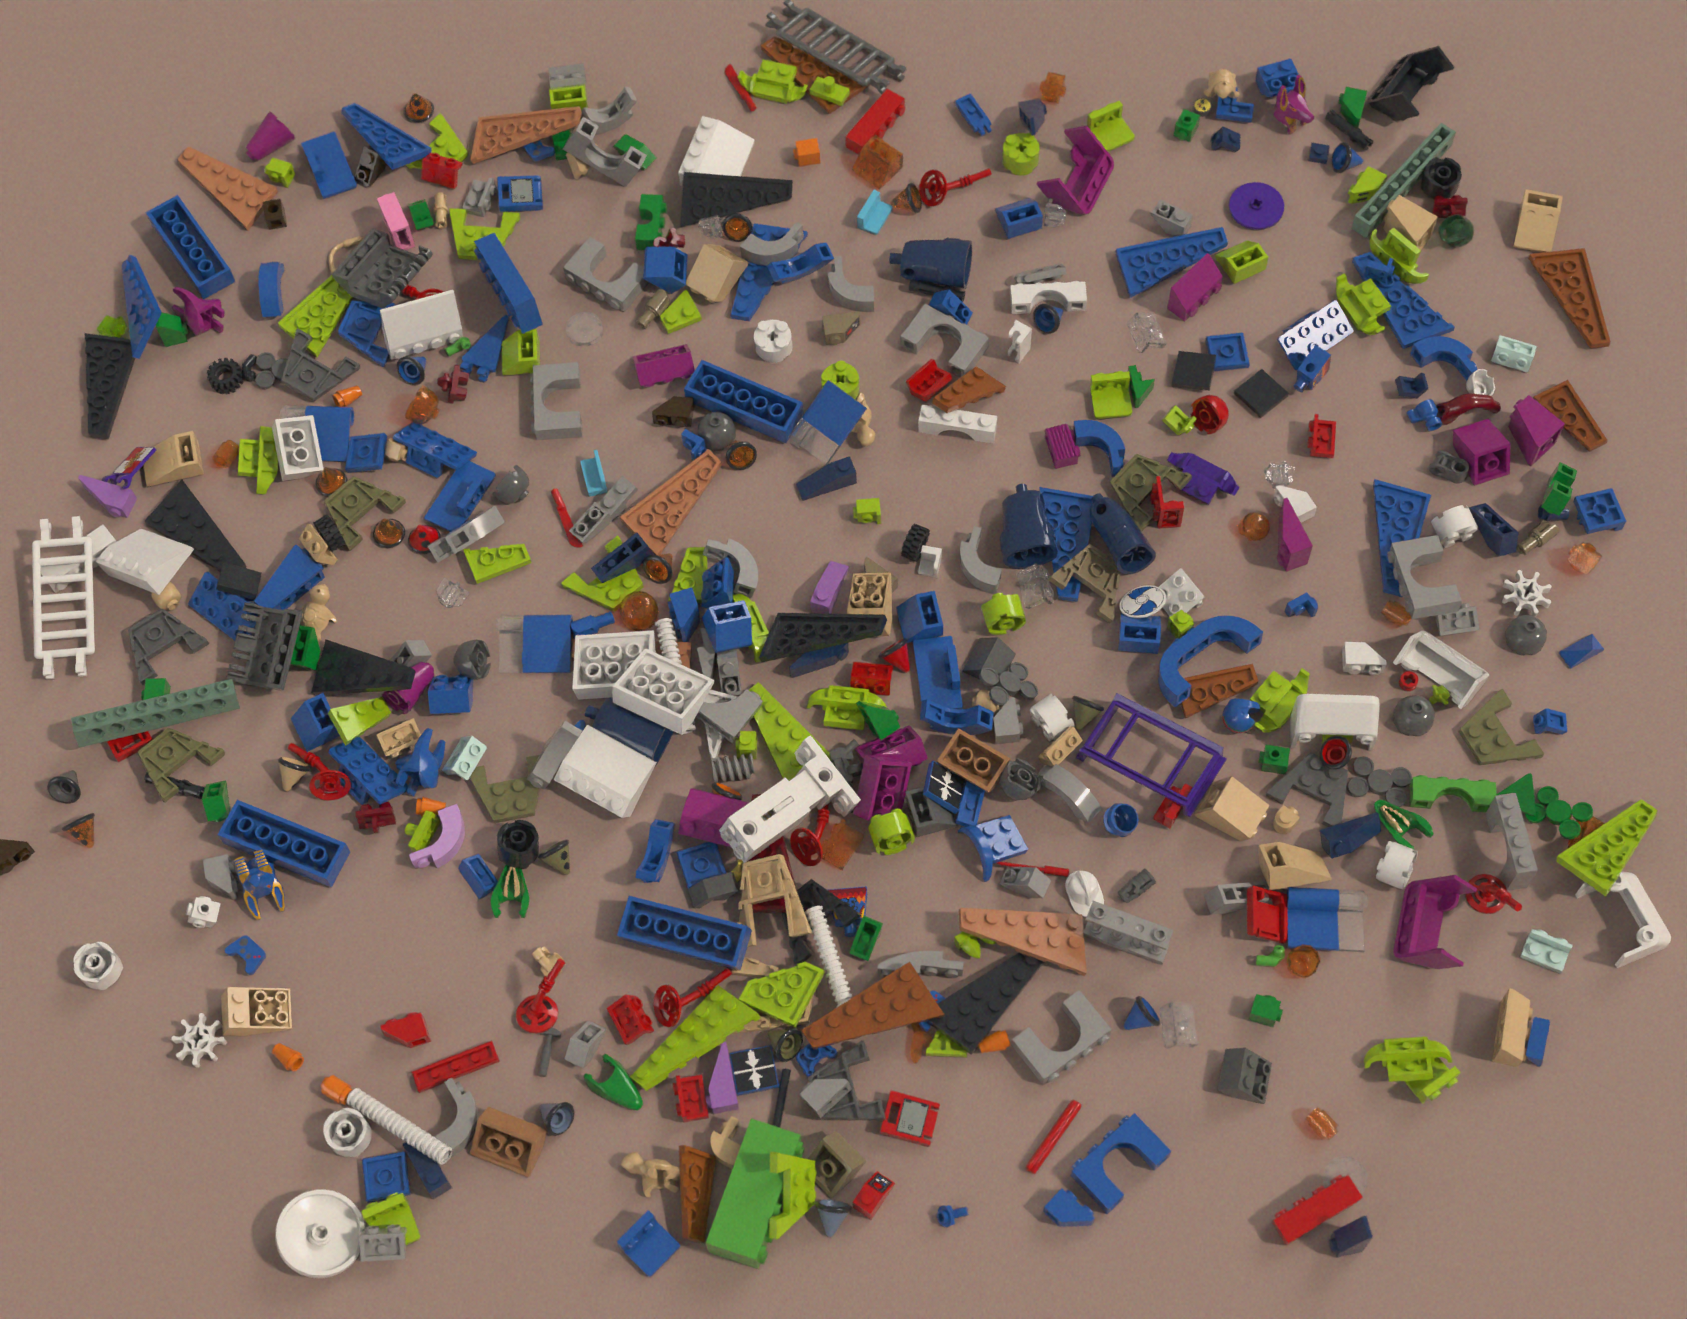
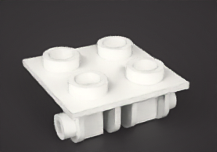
(1181, 593)

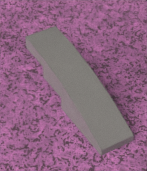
(707, 655)

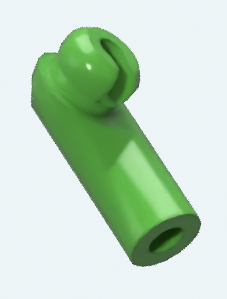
(460, 344)
(1273, 958)

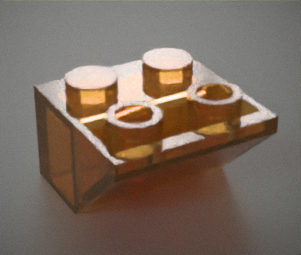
(878, 162)

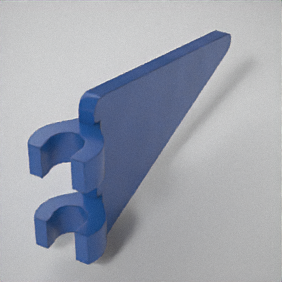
(486, 351)

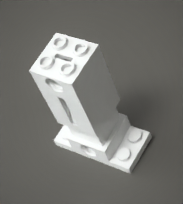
(789, 803)

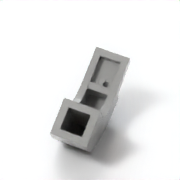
(614, 114)
(765, 252)
(849, 295)
(741, 561)
(976, 572)
(1071, 791)
(464, 1126)

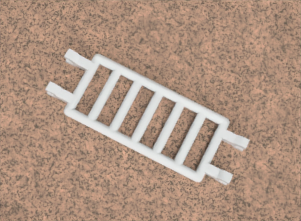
(37, 562)

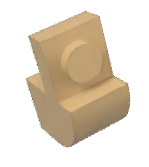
(722, 1145)

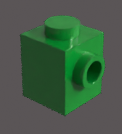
(1186, 125)
(155, 687)
(1274, 759)
(1265, 1010)

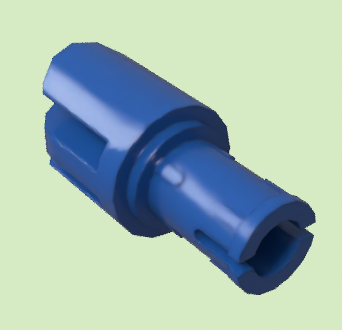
(590, 624)

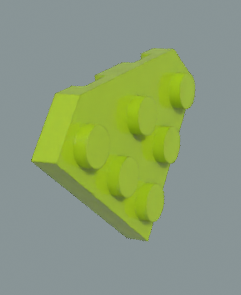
(783, 992)

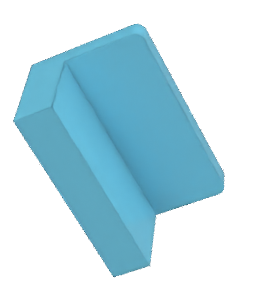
(873, 214)
(594, 475)

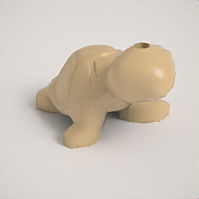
(1222, 83)
(864, 434)
(315, 612)
(654, 1172)

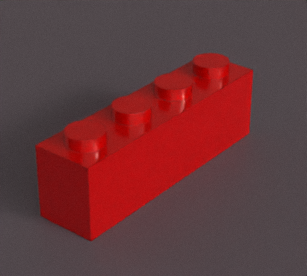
(876, 120)
(1317, 1209)

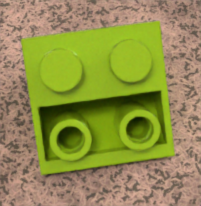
(568, 96)
(1243, 260)
(520, 352)

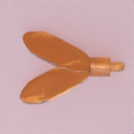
(919, 1039)

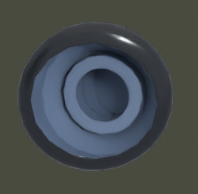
(557, 1117)
(832, 1214)

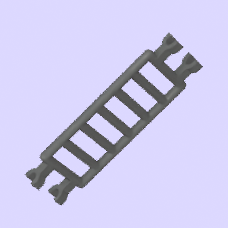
(798, 14)

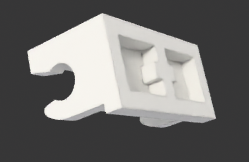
(1021, 340)

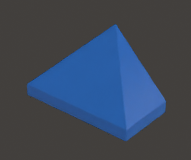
(1581, 651)

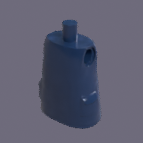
(936, 261)
(1026, 530)
(1121, 535)
(630, 729)

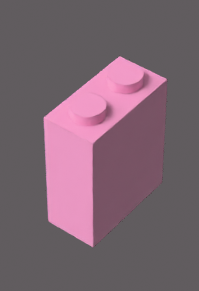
(396, 221)

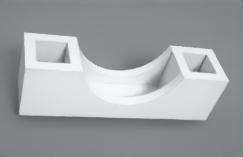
(1026, 296)
(977, 425)
(101, 540)

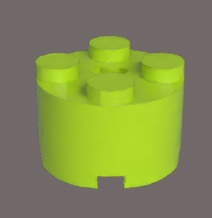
(1020, 153)
(843, 376)
(1003, 613)
(891, 832)

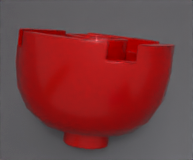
(1210, 413)

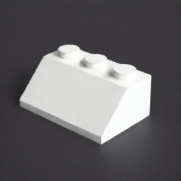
(297, 447)

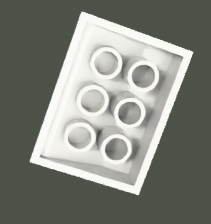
(716, 150)
(421, 324)
(144, 560)
(604, 659)
(662, 691)
(605, 771)

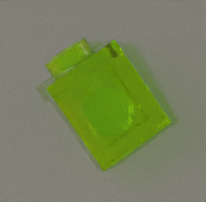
(112, 326)

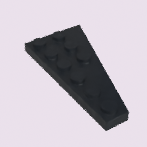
(724, 195)
(106, 378)
(187, 522)
(809, 632)
(354, 671)
(981, 1004)

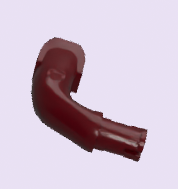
(1464, 403)

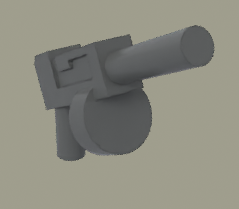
(840, 759)

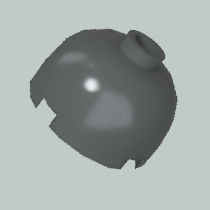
(717, 431)
(513, 486)
(1526, 635)
(472, 659)
(1414, 715)
(1020, 780)

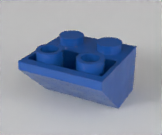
(1274, 75)
(1020, 217)
(665, 268)
(718, 584)
(684, 613)
(920, 617)
(728, 626)
(1139, 634)
(450, 694)
(314, 723)

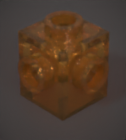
(1053, 87)
(1584, 557)

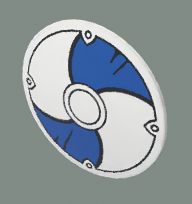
(1142, 601)

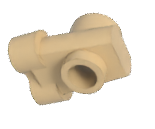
(547, 961)

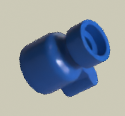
(1426, 412)

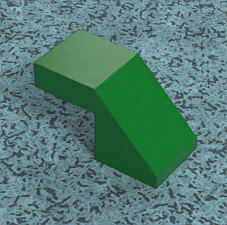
(624, 144)
(420, 214)

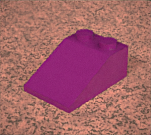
(1293, 542)

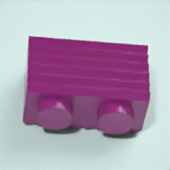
(1061, 446)

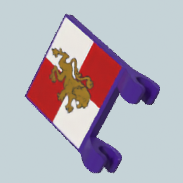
(130, 466)

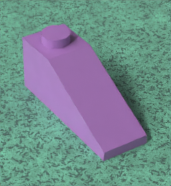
(112, 497)
(828, 588)
(722, 1087)

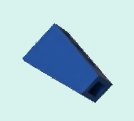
(291, 580)

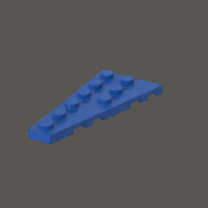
(1157, 260)
(756, 279)
(140, 304)
(1409, 314)
(1398, 519)
(1072, 527)

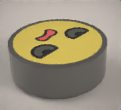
(1202, 106)

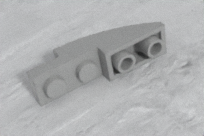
(604, 512)
(466, 534)
(923, 961)

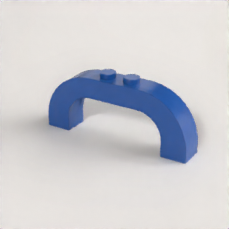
(1219, 628)

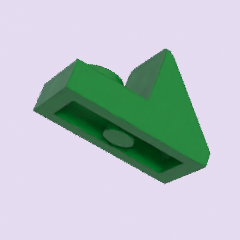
(559, 142)
(1139, 388)
(866, 938)

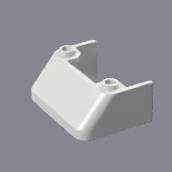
(1443, 666)
(1335, 716)
(1652, 932)

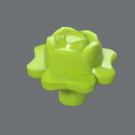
(1440, 695)

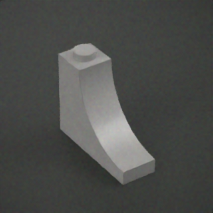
(731, 716)
(553, 754)

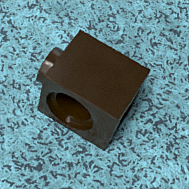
(274, 214)

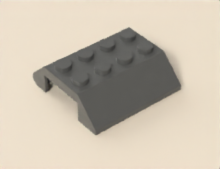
(379, 270)
(268, 648)

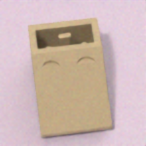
(1537, 221)
(174, 460)
(872, 595)
(1291, 865)
(255, 1010)

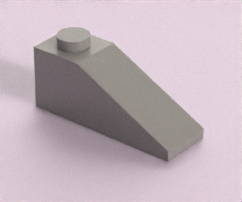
(1231, 897)

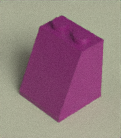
(1534, 428)
(1484, 451)

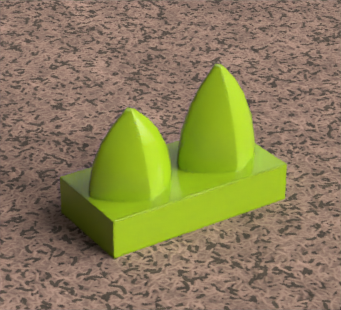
(970, 944)

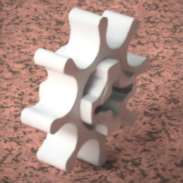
(1533, 598)
(204, 1045)

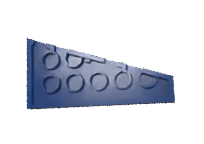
(387, 140)

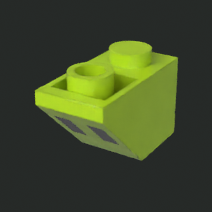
(1367, 185)

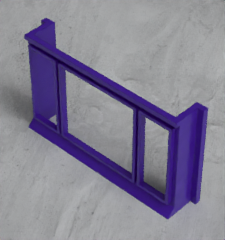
(1138, 711)

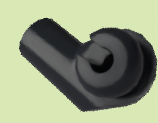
(247, 365)

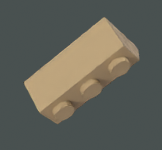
(1512, 1029)

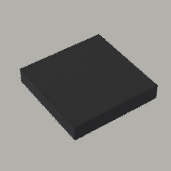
(1194, 370)
(1261, 393)
(239, 581)

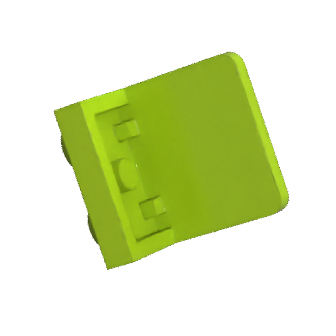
(1110, 126)
(1111, 395)
(1431, 1088)
(393, 1212)

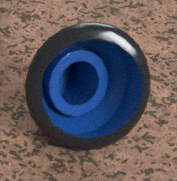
(1344, 158)
(1047, 318)
(412, 369)
(1141, 1015)

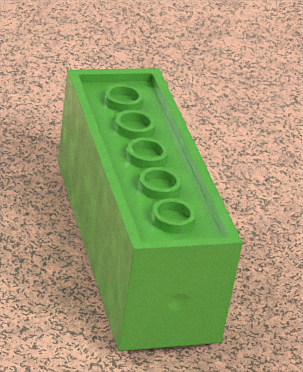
(752, 1196)

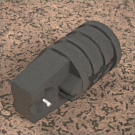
(1136, 886)

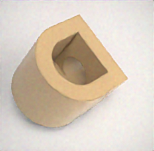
(396, 450)
(1286, 819)

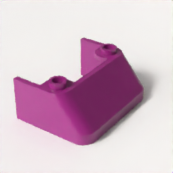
(1088, 177)
(1422, 920)

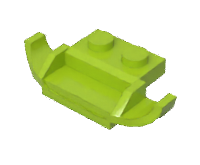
(773, 82)
(1403, 255)
(1362, 304)
(259, 459)
(759, 629)
(1278, 699)
(842, 706)
(1407, 1057)

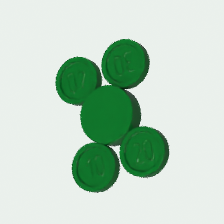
(1560, 812)

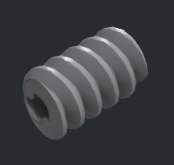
(733, 768)

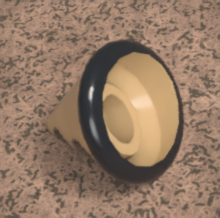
(291, 771)

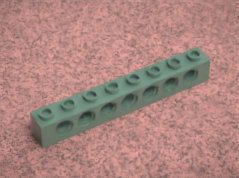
(1403, 179)
(155, 713)

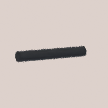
(781, 1097)

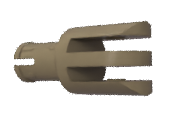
(654, 308)
(1538, 536)

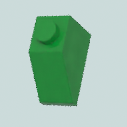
(1352, 104)
(171, 329)
(306, 649)
(879, 719)
(216, 801)

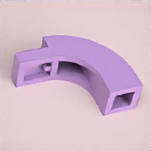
(447, 845)

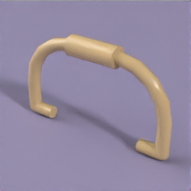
(349, 242)

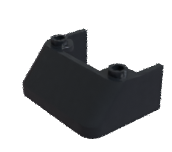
(1406, 79)

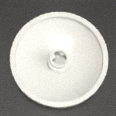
(319, 1233)

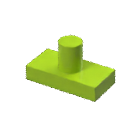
(829, 90)
(423, 832)

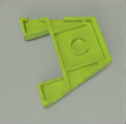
(445, 145)
(466, 235)
(610, 592)
(797, 1190)

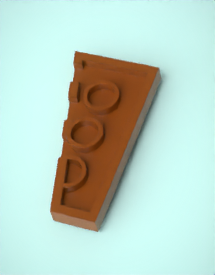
(968, 389)
(1570, 409)
(1216, 687)
(696, 1188)

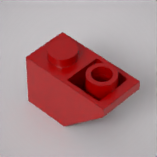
(408, 1031)

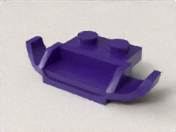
(1205, 477)

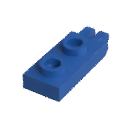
(973, 114)
(970, 805)

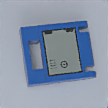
(524, 193)

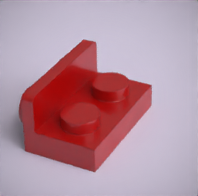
(872, 677)
(1170, 810)
(630, 1018)

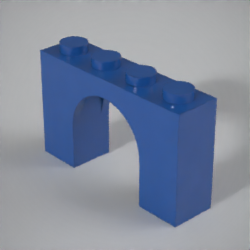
(1131, 1135)

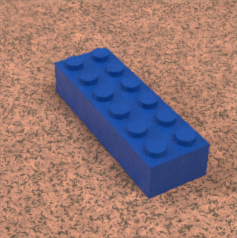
(190, 247)
(507, 283)
(744, 401)
(284, 843)
(684, 932)

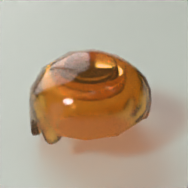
(1254, 526)
(1303, 961)

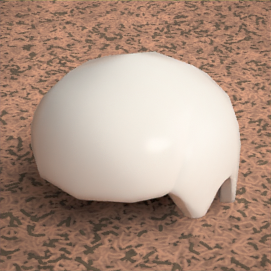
(1480, 383)

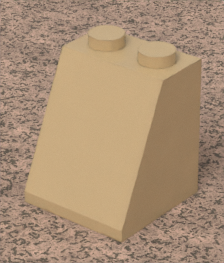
(1410, 221)
(715, 272)
(1232, 809)

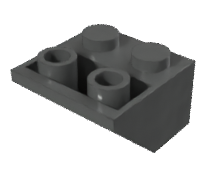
(926, 814)
(1245, 1075)

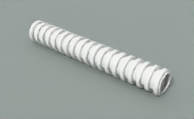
(670, 648)
(828, 955)
(399, 1126)

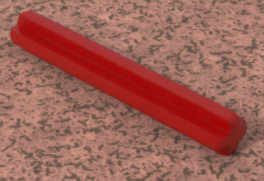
(1053, 1136)

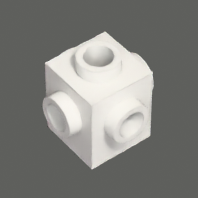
(202, 912)

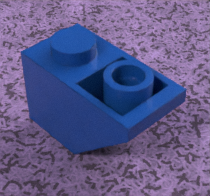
(951, 305)
(1067, 1211)

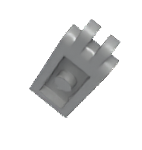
(1039, 274)

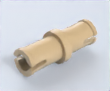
(440, 210)

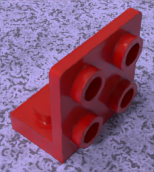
(1168, 513)

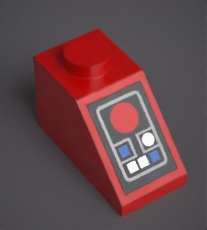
(872, 1195)

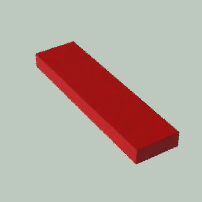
(455, 1066)

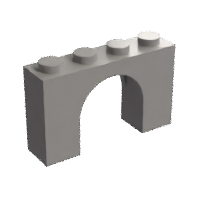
(618, 168)
(617, 293)
(933, 322)
(545, 381)
(1419, 599)
(1506, 817)
(1048, 1063)

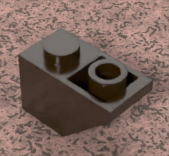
(369, 166)
(675, 412)
(13, 853)

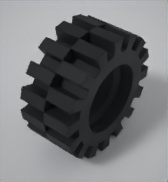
(222, 367)
(329, 532)
(914, 541)

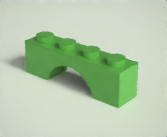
(1426, 790)

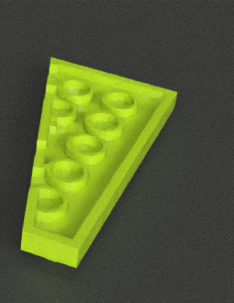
(318, 314)
(781, 733)
(1605, 852)
(698, 1034)

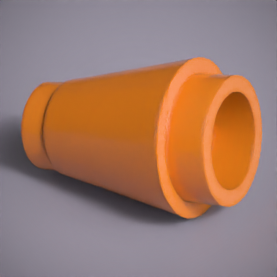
(347, 396)
(429, 805)
(995, 1042)
(289, 1057)

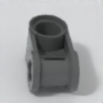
(1448, 467)

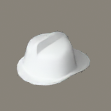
(1082, 891)

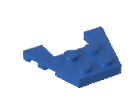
(361, 329)

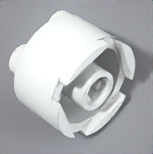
(773, 340)
(1454, 525)
(1051, 716)
(1396, 865)
(98, 976)
(345, 1121)

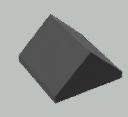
(989, 653)

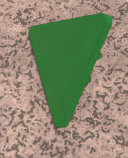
(1525, 794)

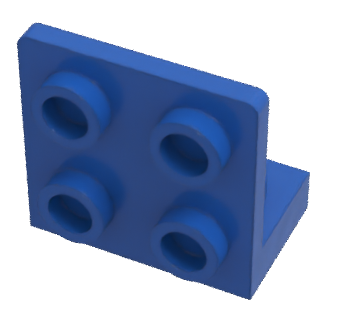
(648, 1244)

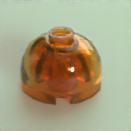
(423, 406)
(639, 611)

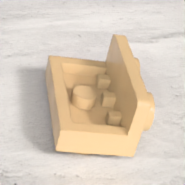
(316, 546)
(399, 737)
(1061, 747)

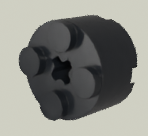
(1441, 178)
(518, 844)

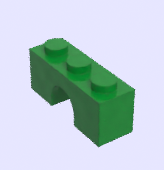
(652, 209)
(1558, 489)

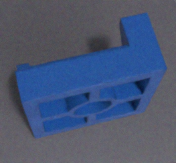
(1599, 511)

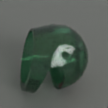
(1457, 229)

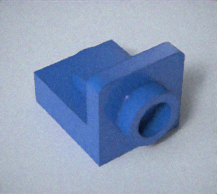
(1379, 271)
(693, 443)
(1301, 604)
(1550, 721)

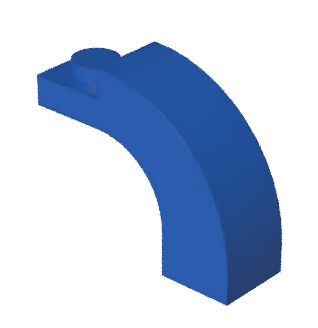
(801, 265)
(270, 288)
(1444, 349)
(1101, 436)
(948, 720)
(657, 851)

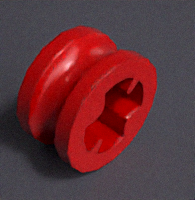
(1412, 685)

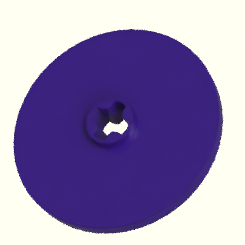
(1262, 195)

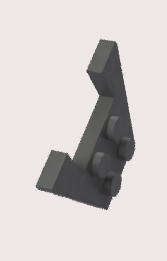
(310, 376)
(157, 634)
(1318, 782)
(848, 1106)

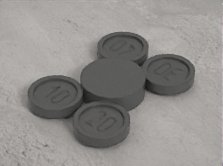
(266, 362)
(1008, 683)
(1379, 781)

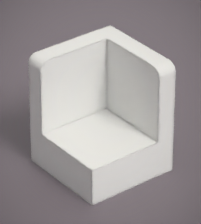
(930, 561)

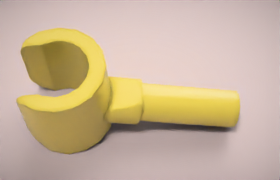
(738, 870)

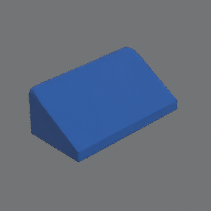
(478, 875)
(1537, 1040)

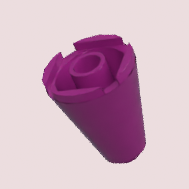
(268, 138)
(406, 699)

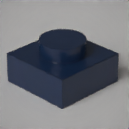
(1319, 153)

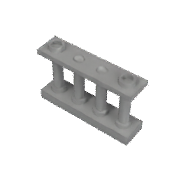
(1127, 932)

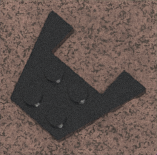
(813, 895)

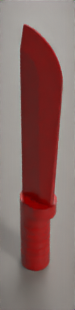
(733, 77)
(565, 518)
(1047, 869)

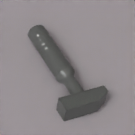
(552, 1032)

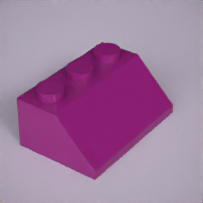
(1195, 288)
(664, 365)
(900, 745)
(882, 786)
(705, 815)

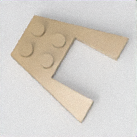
(765, 881)
(754, 968)

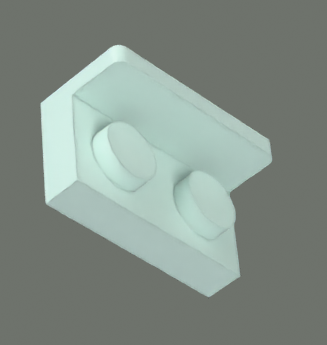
(1513, 353)
(465, 757)
(1546, 950)

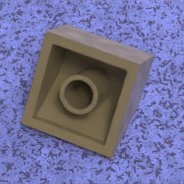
(835, 1163)

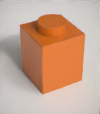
(807, 152)

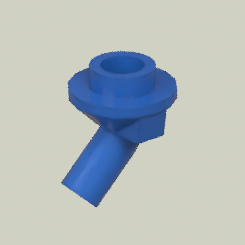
(946, 1215)

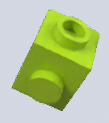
(1178, 421)

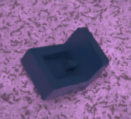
(1226, 138)
(1411, 387)

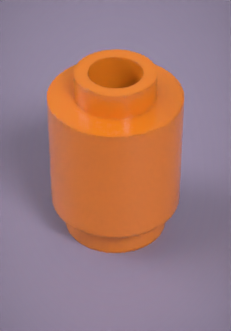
(336, 1089)

